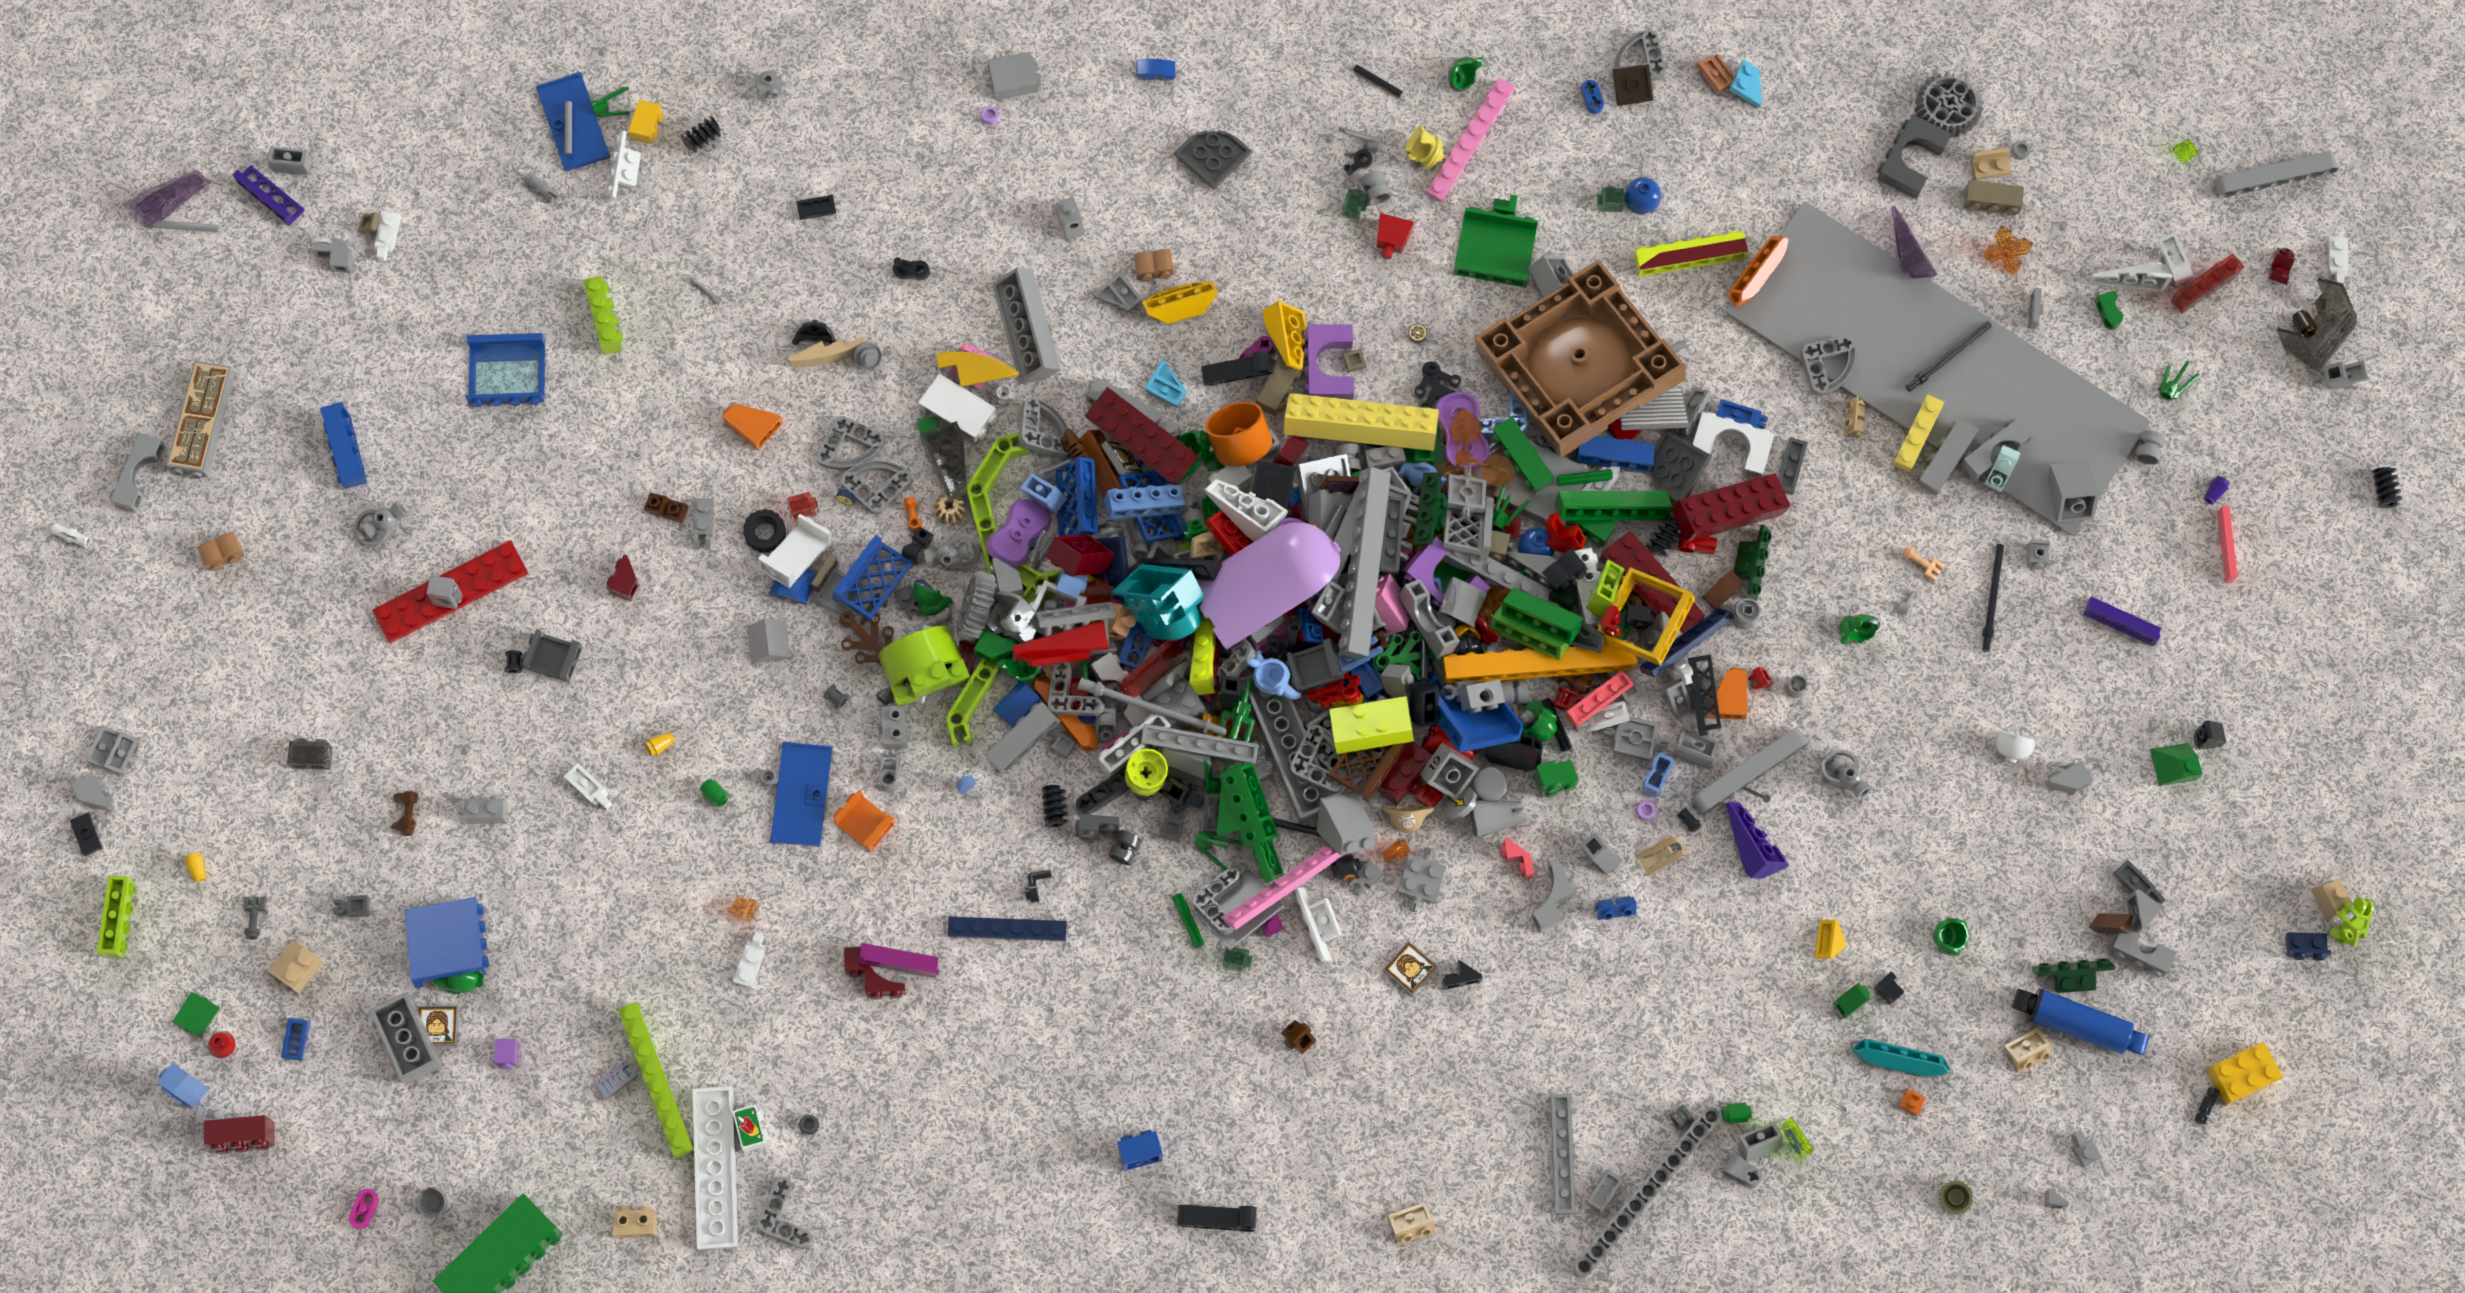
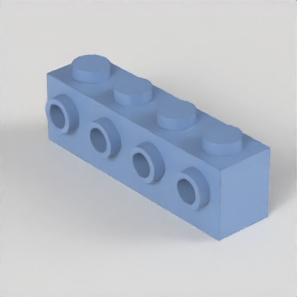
(1144, 501)
(181, 1086)

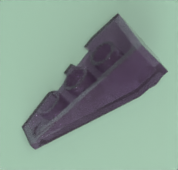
(165, 198)
(1909, 250)

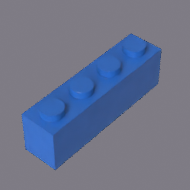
(1617, 453)

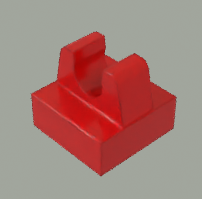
(1762, 677)

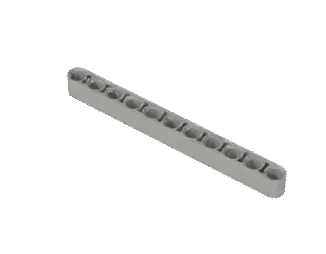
(1651, 1183)

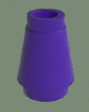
(2216, 489)

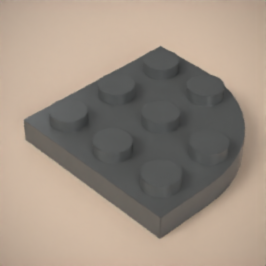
(1213, 155)
(1677, 465)

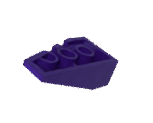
(1754, 850)

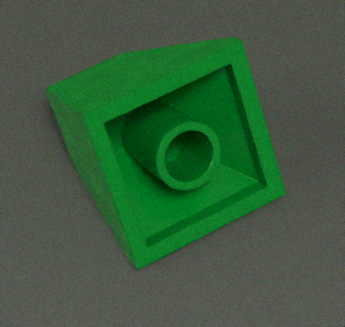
(2176, 764)

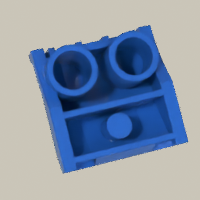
(798, 591)
(1017, 703)

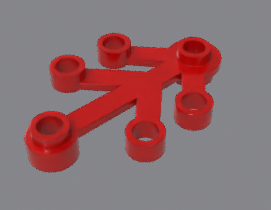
(1347, 695)

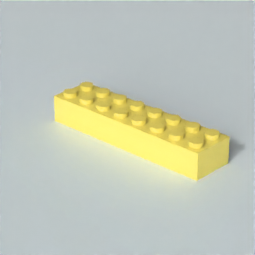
(1361, 422)

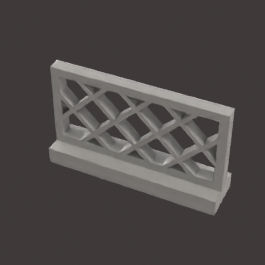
(1482, 528)

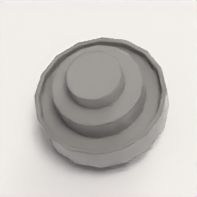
(867, 355)

